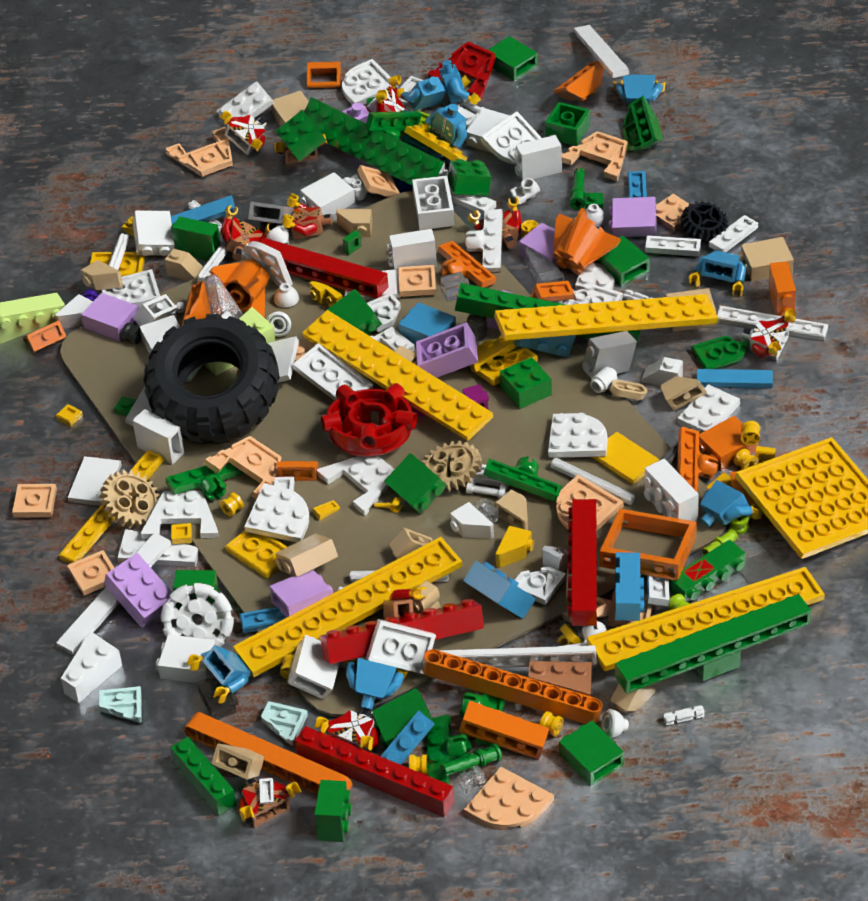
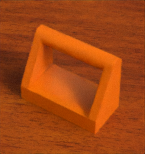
(323, 68)

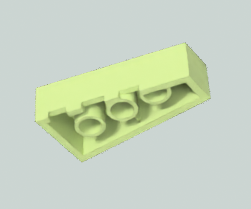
(27, 315)
(255, 320)

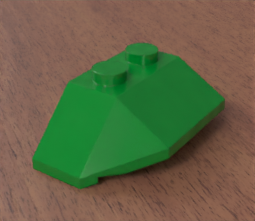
(641, 126)

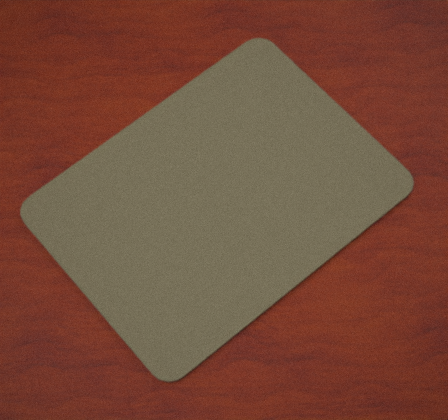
(294, 431)

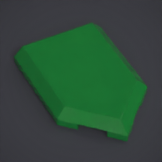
(719, 352)

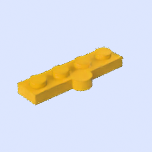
(438, 145)

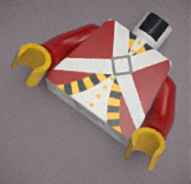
(387, 99)
(245, 132)
(770, 336)
(352, 728)

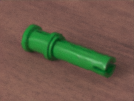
(578, 193)
(479, 757)

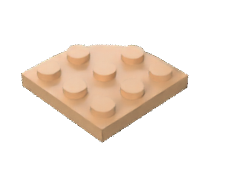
(581, 488)
(508, 802)

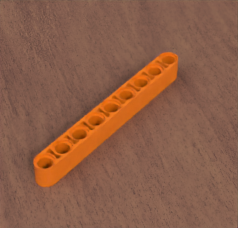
(511, 687)
(276, 760)

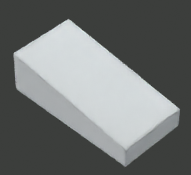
(266, 791)

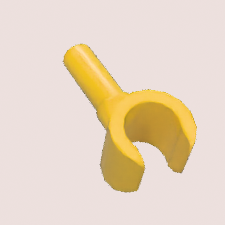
(394, 506)

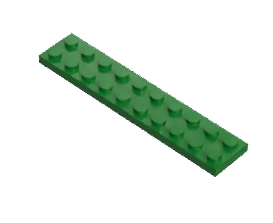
(372, 146)

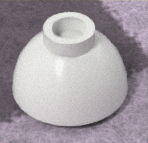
(596, 214)
(279, 234)
(286, 296)
(281, 323)
(613, 723)

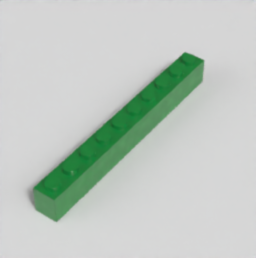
(486, 301)
(712, 643)

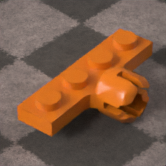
(461, 261)
(690, 460)

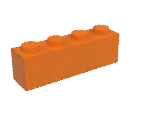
(504, 730)

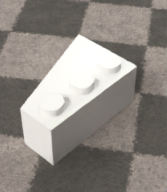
(90, 667)

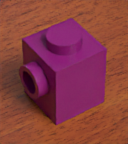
(477, 394)

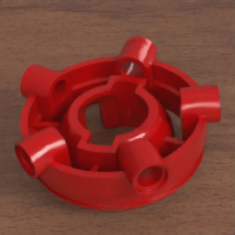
(359, 434)

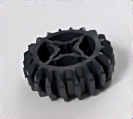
(703, 221)

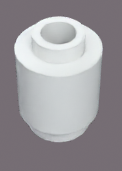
(603, 379)

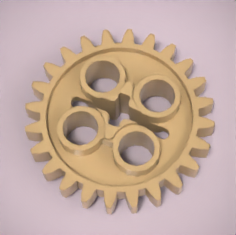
(464, 463)
(118, 493)

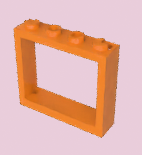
(651, 564)

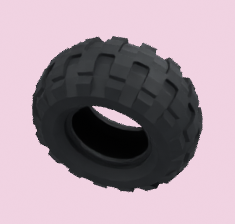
(201, 343)

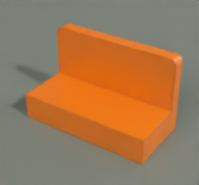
(553, 291)
(45, 336)
(298, 469)

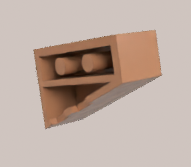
(567, 675)

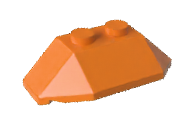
(582, 83)
(197, 303)

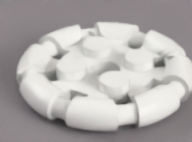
(198, 606)

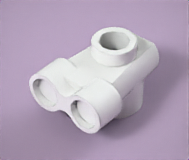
(358, 185)
(526, 191)

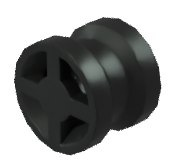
(131, 333)

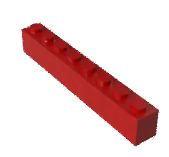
(331, 270)
(584, 562)
(443, 622)
(375, 771)

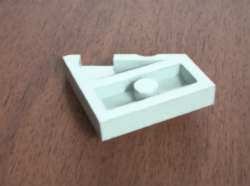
(122, 703)
(284, 720)

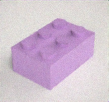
(447, 350)
(138, 589)

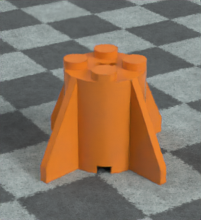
(580, 242)
(244, 283)

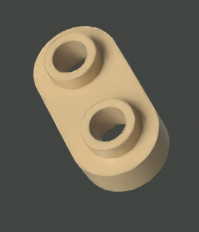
(628, 390)

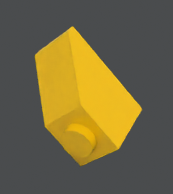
(514, 546)

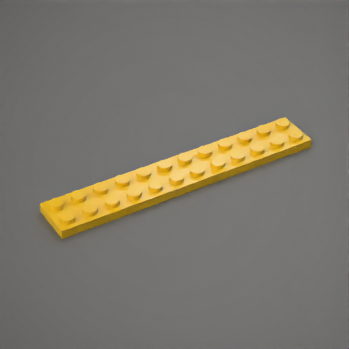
(605, 317)
(387, 367)
(347, 605)
(676, 623)

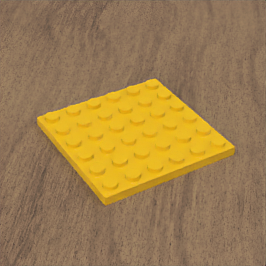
(811, 496)

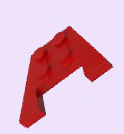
(473, 62)

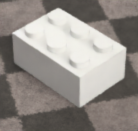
(433, 202)
(670, 492)

